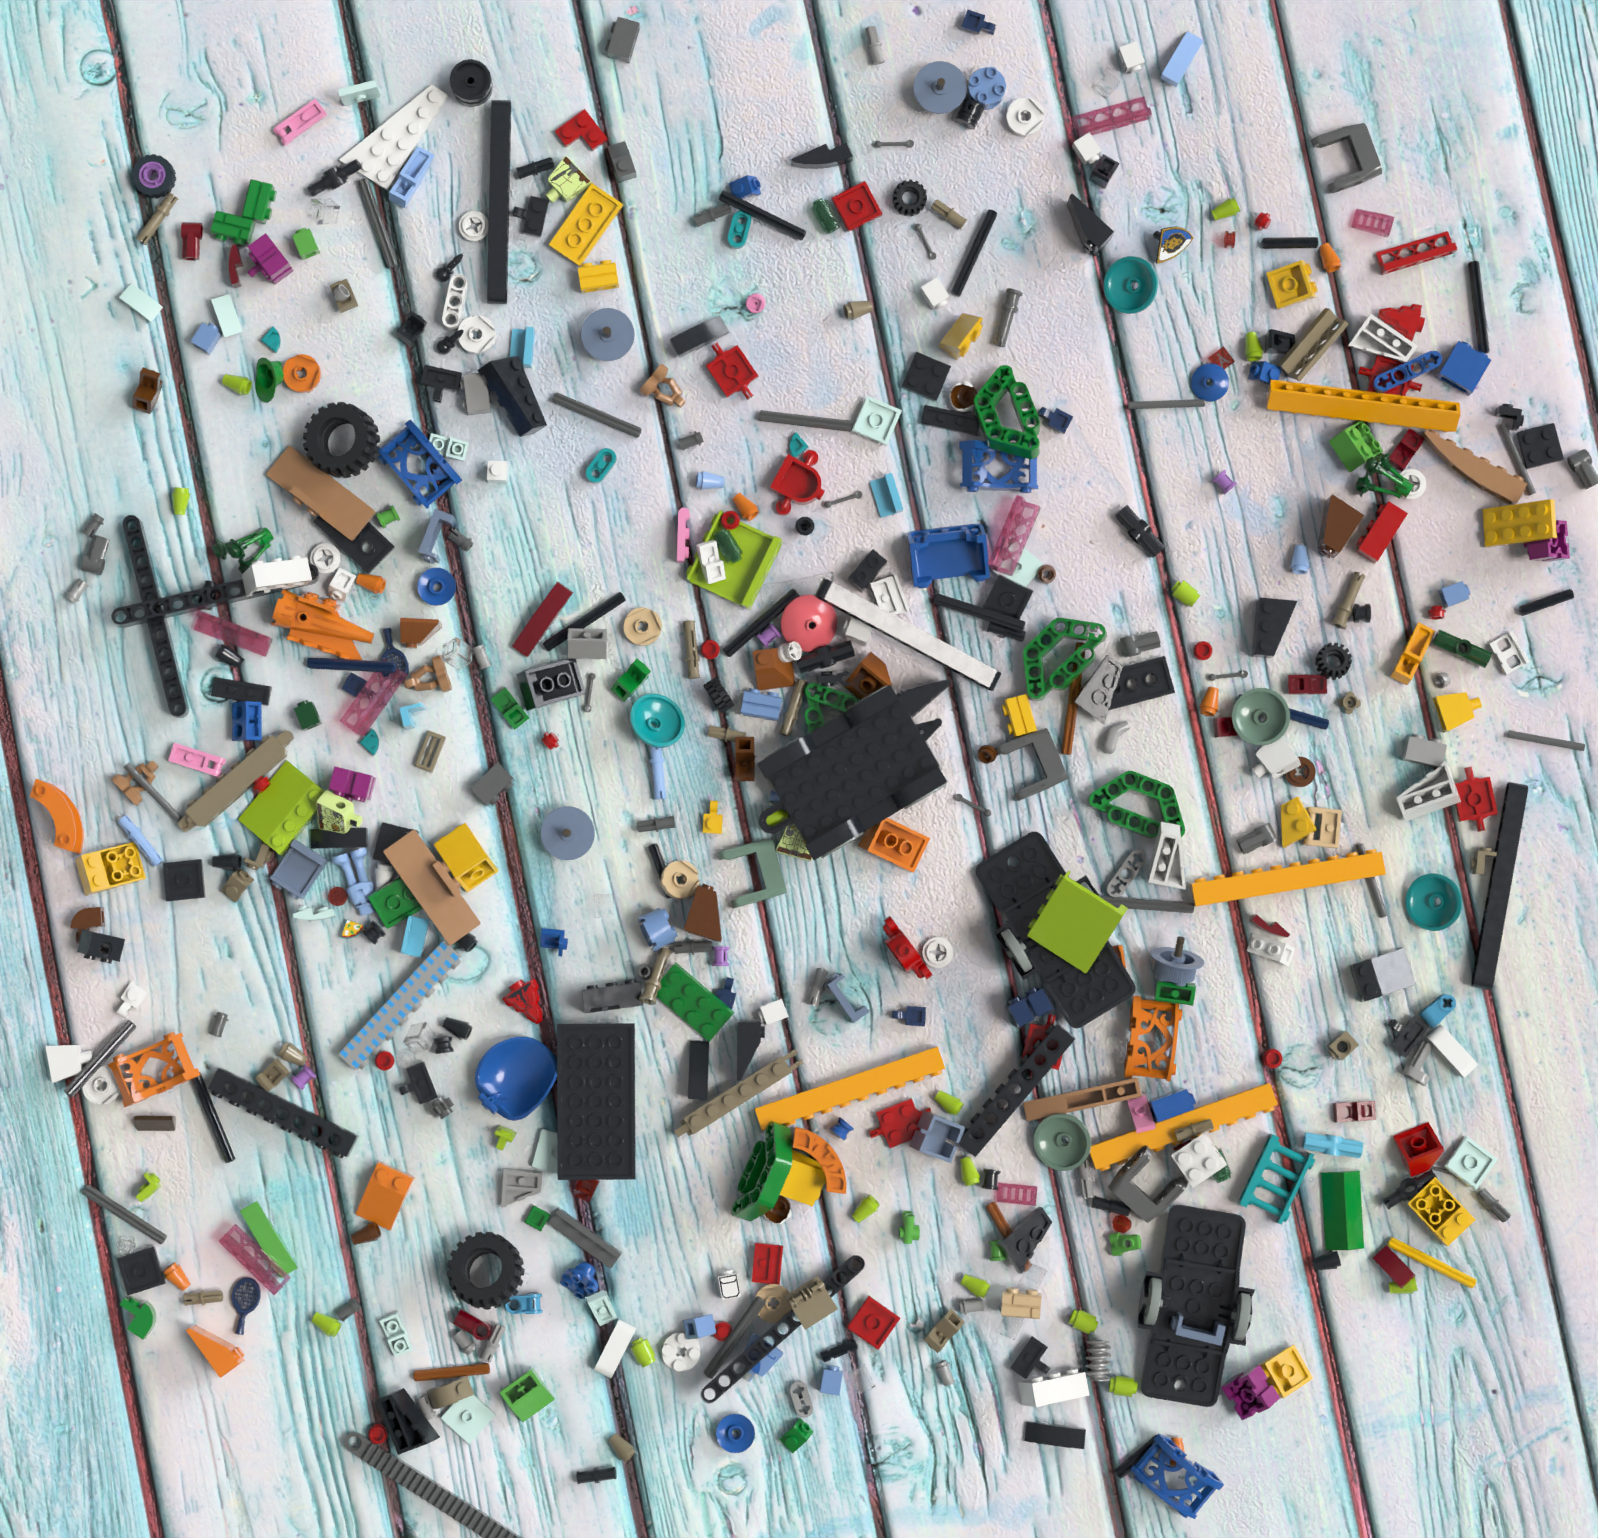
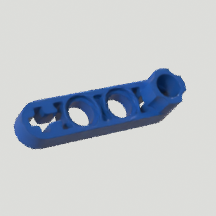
(1407, 372)

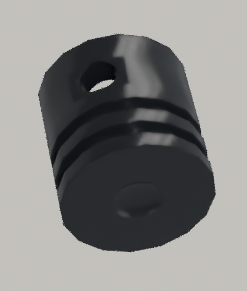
(969, 113)

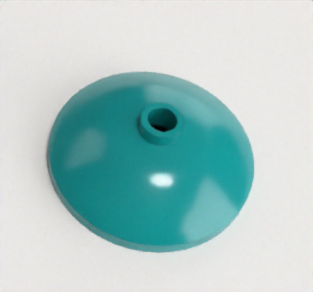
(1120, 285)
(661, 713)
(1422, 902)

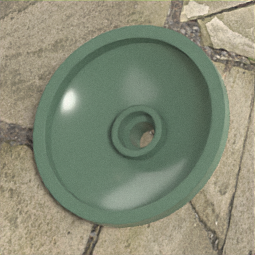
(1261, 702)
(1054, 1150)

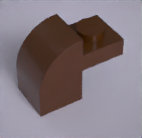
(147, 391)
(744, 759)
(87, 919)

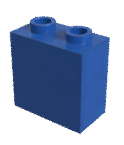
(1464, 367)
(1171, 1105)

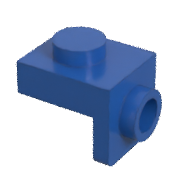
(745, 187)
(1264, 372)
(554, 939)

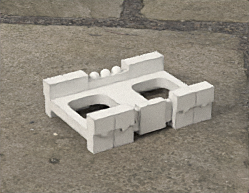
(1513, 650)

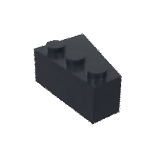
(1270, 624)
(405, 1421)

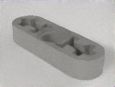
(1139, 865)

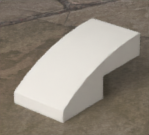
(710, 563)

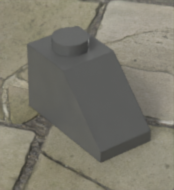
(622, 161)

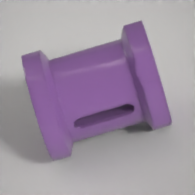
(1224, 482)
(768, 635)
(720, 956)
(303, 1077)

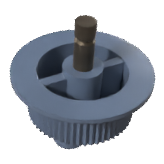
(1176, 964)

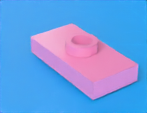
(1141, 1114)

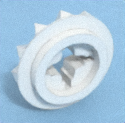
(477, 218)
(1417, 477)
(330, 550)
(931, 945)

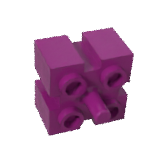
(268, 260)
(1550, 549)
(352, 784)
(1250, 1392)

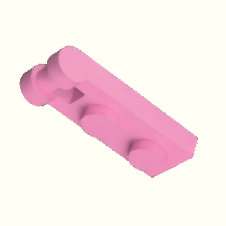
(300, 121)
(683, 534)
(196, 759)

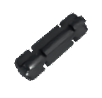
(839, 1350)

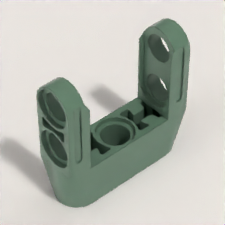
(769, 867)

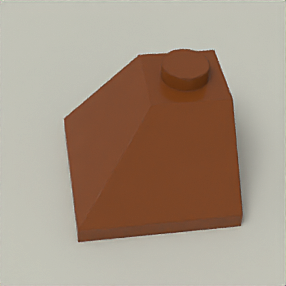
(417, 631)
(771, 671)
(868, 677)

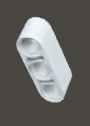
(455, 311)
(1451, 1051)
(615, 1348)

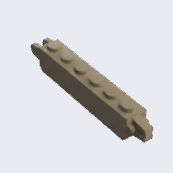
(236, 782)
(737, 1095)

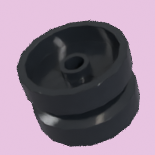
(468, 72)

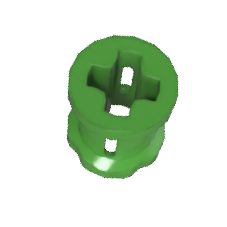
(388, 516)
(996, 1252)

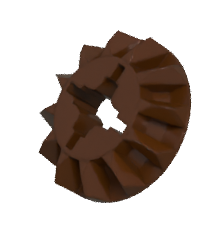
(1309, 772)

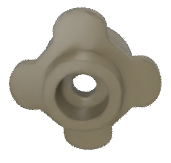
(1354, 702)

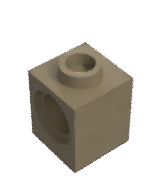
(1350, 1044)

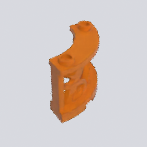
(64, 813)
(1132, 1056)
(139, 1092)
(825, 1155)

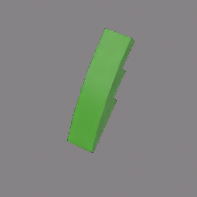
(268, 1237)

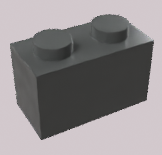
(623, 39)
(493, 784)

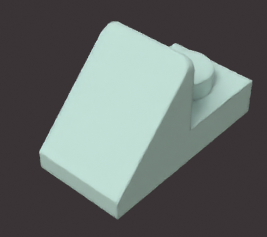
(601, 1307)

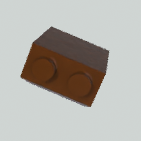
(1337, 526)
(704, 914)

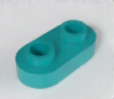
(739, 230)
(600, 465)

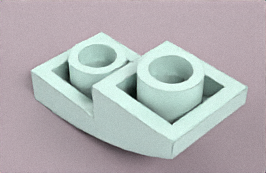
(141, 302)
(226, 315)
(449, 447)
(308, 913)
(396, 1334)

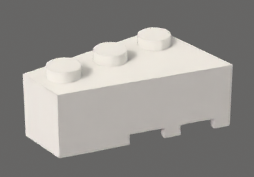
(1382, 340)
(276, 575)
(1430, 794)
(1167, 858)
(1053, 1389)

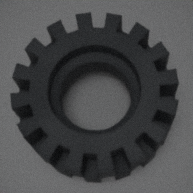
(909, 186)
(1334, 672)
(718, 695)

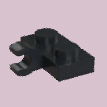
(534, 216)
(440, 379)
(827, 678)
(1408, 1035)
(420, 1083)
(1030, 1358)

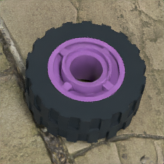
(145, 168)

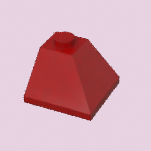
(1418, 1148)

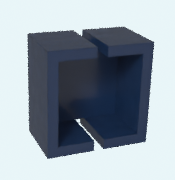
(1036, 1000)

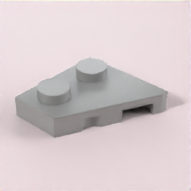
(519, 1185)

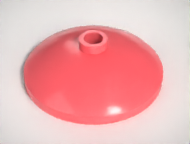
(796, 622)

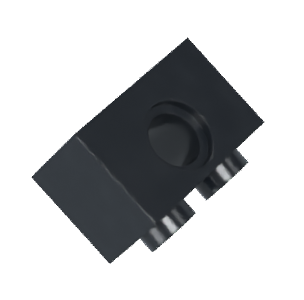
(867, 570)
(91, 942)

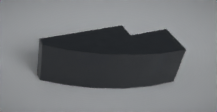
(823, 157)
(699, 336)
(333, 840)
(698, 1070)
(1055, 1435)

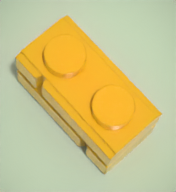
(598, 276)
(1019, 716)

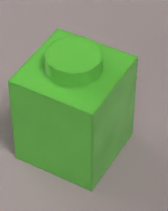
(305, 243)

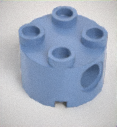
(987, 87)
(657, 929)

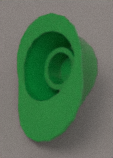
(268, 377)

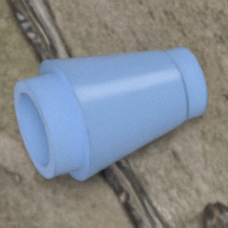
(709, 481)
(1299, 560)

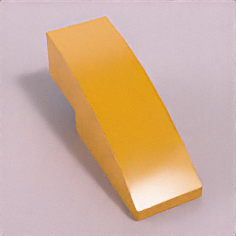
(1412, 653)

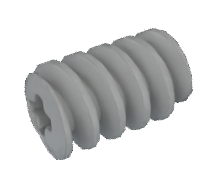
(1098, 1360)

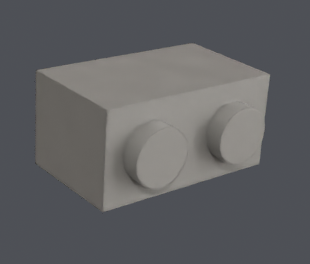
(476, 394)
(587, 643)
(1423, 751)

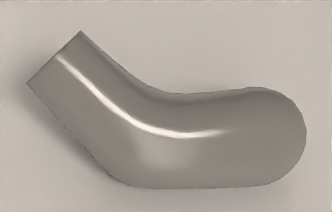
(1112, 736)

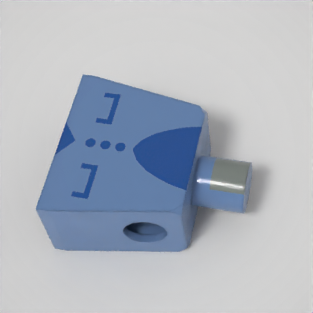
(766, 1363)

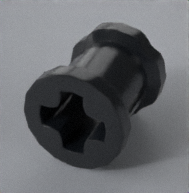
(991, 1179)

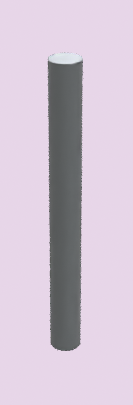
(1166, 404)
(1517, 459)
(1546, 740)
(153, 792)
(1374, 887)

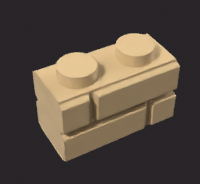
(1021, 1303)

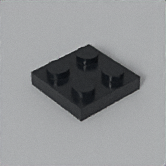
(926, 376)
(1540, 446)
(1008, 597)
(184, 880)
(141, 1270)

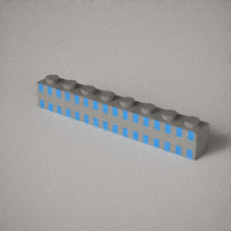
(398, 1007)

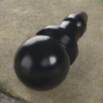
(443, 273)
(444, 346)

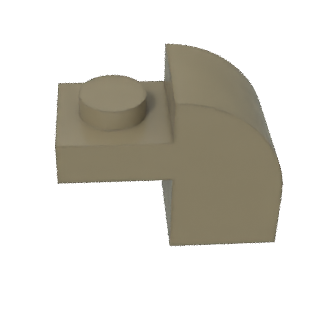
(943, 1330)
(450, 1393)

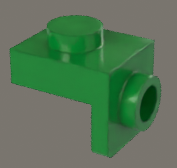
(796, 1435)

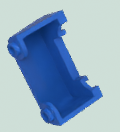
(948, 553)

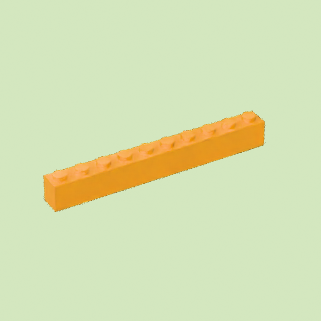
(1363, 406)
(1287, 879)
(850, 1088)
(1220, 1112)

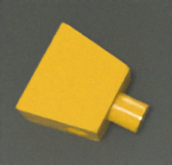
(1455, 709)

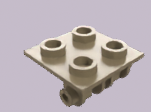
(811, 1302)

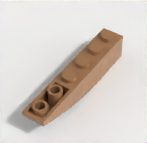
(1477, 470)
(1082, 1099)

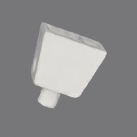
(1275, 759)
(66, 1061)

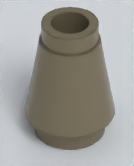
(857, 309)
(292, 1054)
(621, 1447)

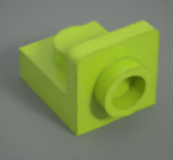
(148, 1190)

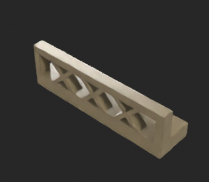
(1310, 343)

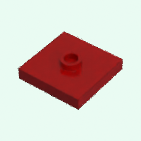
(856, 206)
(873, 1322)

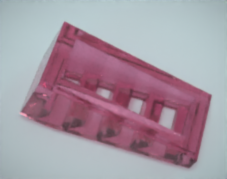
(1371, 229)
(1033, 1196)

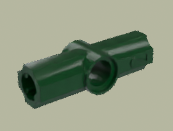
(1473, 653)

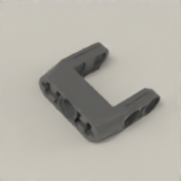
(1362, 150)
(1047, 756)
(1138, 1199)

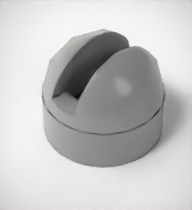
(341, 293)
(1438, 680)

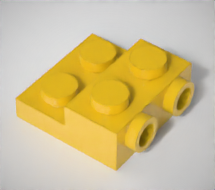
(1292, 284)
(1286, 1371)

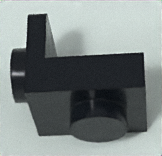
(411, 329)
(1509, 412)

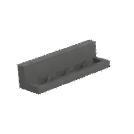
(585, 1238)

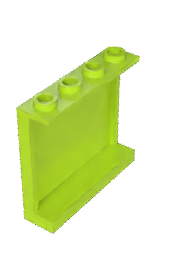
(747, 575)
(1075, 923)

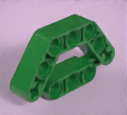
(1028, 437)
(1062, 670)
(814, 702)
(1125, 814)
(764, 1173)

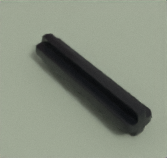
(1290, 242)
(1546, 602)
(657, 860)
(1126, 1466)

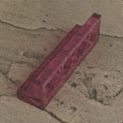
(1112, 121)
(1008, 532)
(233, 633)
(376, 704)
(251, 1263)

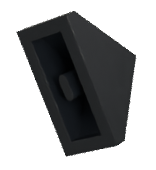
(1104, 171)
(1278, 342)

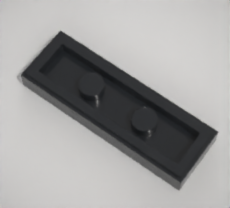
(950, 420)
(241, 691)

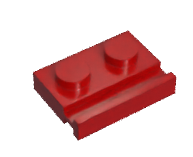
(767, 1263)

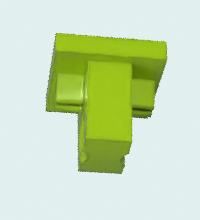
(504, 1135)

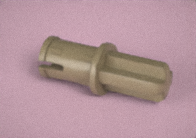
(949, 214)
(725, 734)
(1194, 1129)
(203, 1297)

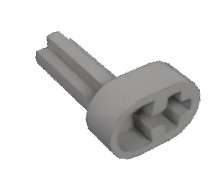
(1413, 1070)

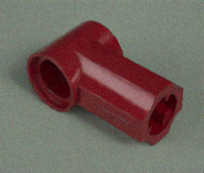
(191, 235)
(471, 1323)

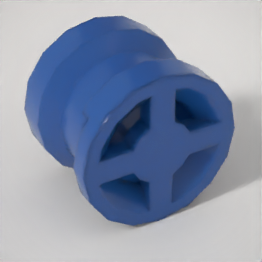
(841, 1128)

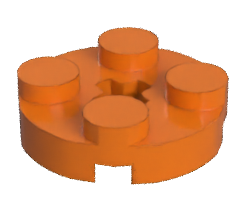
(296, 364)

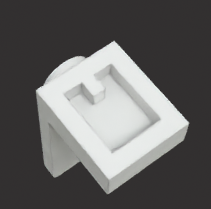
(1271, 949)

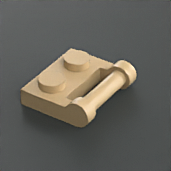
(1329, 827)

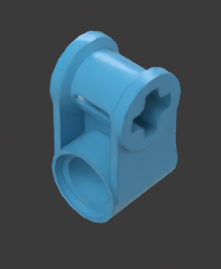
(1435, 1012)
(526, 1304)

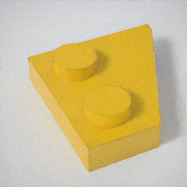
(1295, 822)

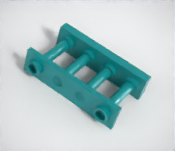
(1265, 1163)

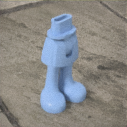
(357, 891)

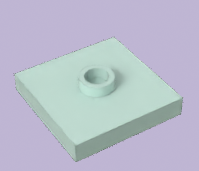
(359, 93)
(876, 420)
(1026, 568)
(546, 1152)
(1470, 1163)
(468, 1417)

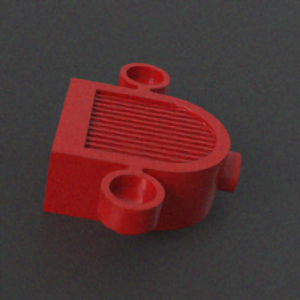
(797, 482)
(904, 950)

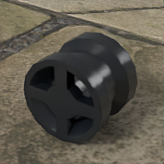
(1361, 613)
(373, 932)
(443, 1045)

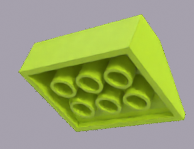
(283, 808)

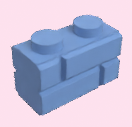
(761, 705)

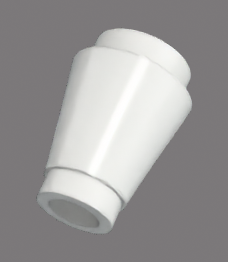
(383, 874)

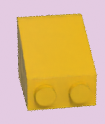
(466, 857)
(804, 1180)

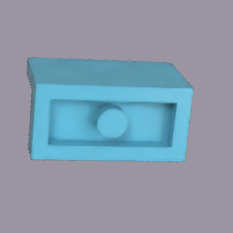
(523, 345)
(886, 496)
(407, 716)
(415, 936)

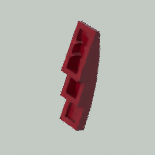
(542, 619)

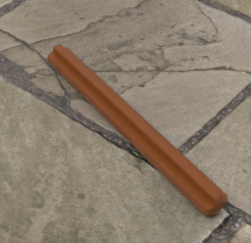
(1071, 713)

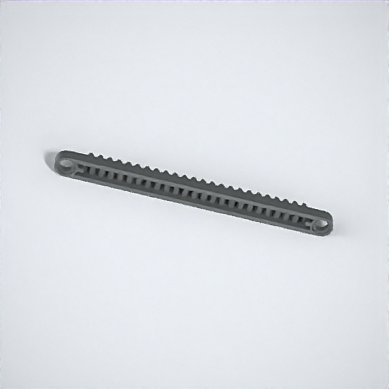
(427, 1489)

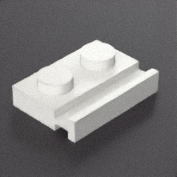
(890, 595)

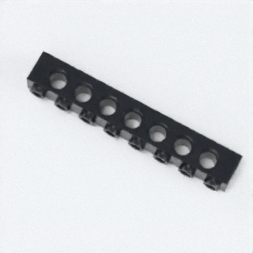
(1064, 1039)
(223, 1078)

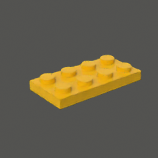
(586, 225)
(1519, 523)

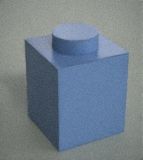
(206, 337)
(1454, 594)
(699, 1326)
(831, 1380)

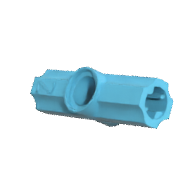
(1332, 1145)

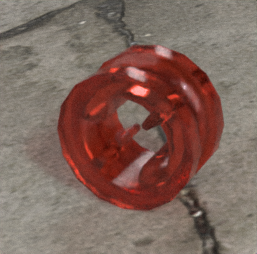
(1229, 239)

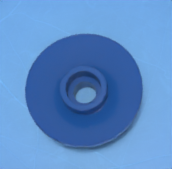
(1220, 382)
(430, 579)
(732, 1443)

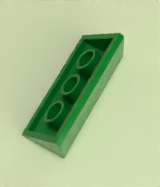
(1342, 1210)

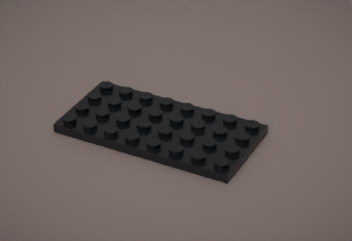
(596, 1102)

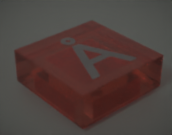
(1221, 358)

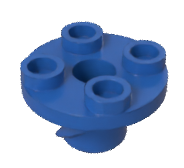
(580, 1280)

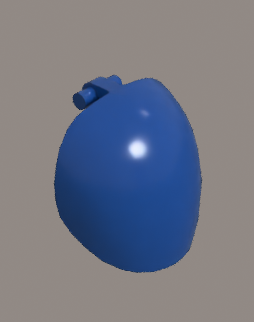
(515, 1077)

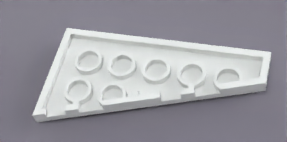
(392, 143)

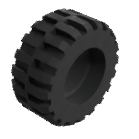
(324, 424)
(506, 1283)

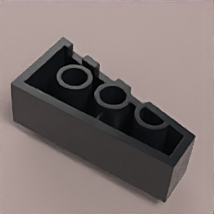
(515, 394)

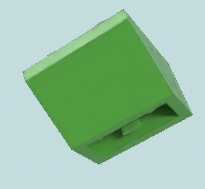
(1355, 446)
(527, 1395)

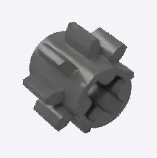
(441, 1107)

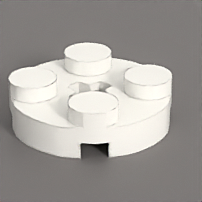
(1025, 106)
(487, 339)
(101, 1096)
(679, 1362)

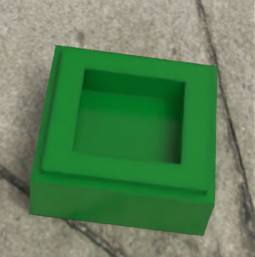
(537, 1218)

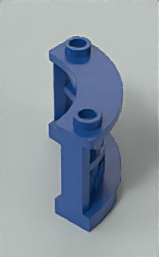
(415, 436)
(976, 449)
(1205, 1478)

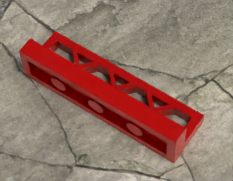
(1419, 257)

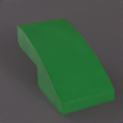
(509, 708)

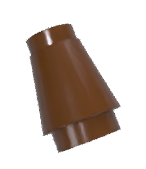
(368, 1233)

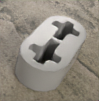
(806, 1397)

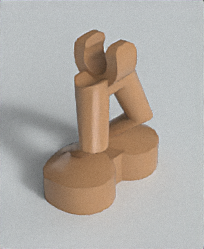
(659, 377)
(438, 667)
(133, 792)

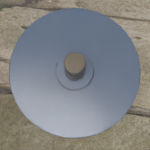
(940, 87)
(607, 334)
(567, 833)

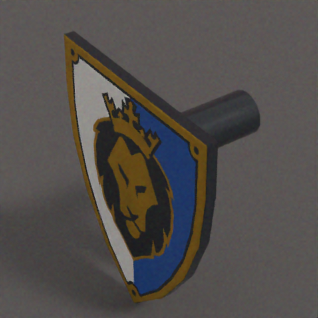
(1171, 242)

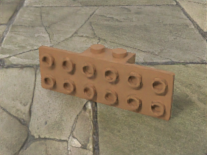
(320, 493)
(432, 887)

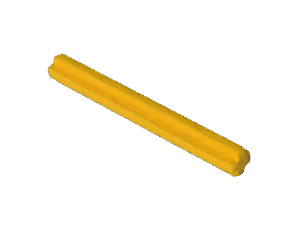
(1432, 1262)

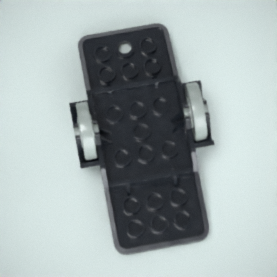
(1018, 897)
(1202, 1283)

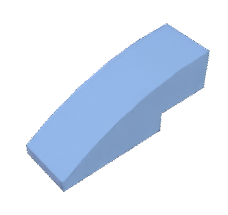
(1181, 59)
(411, 177)

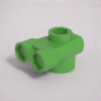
(908, 1230)
(1121, 1244)

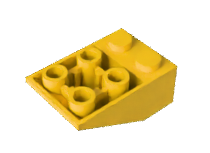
(961, 334)
(110, 868)
(1441, 1212)

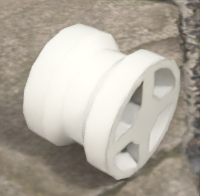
(789, 652)

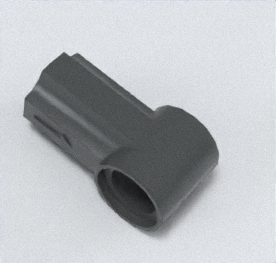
(1582, 464)
(94, 560)
(1135, 644)
(1260, 837)

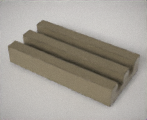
(422, 750)

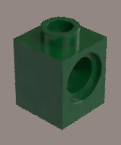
(307, 715)

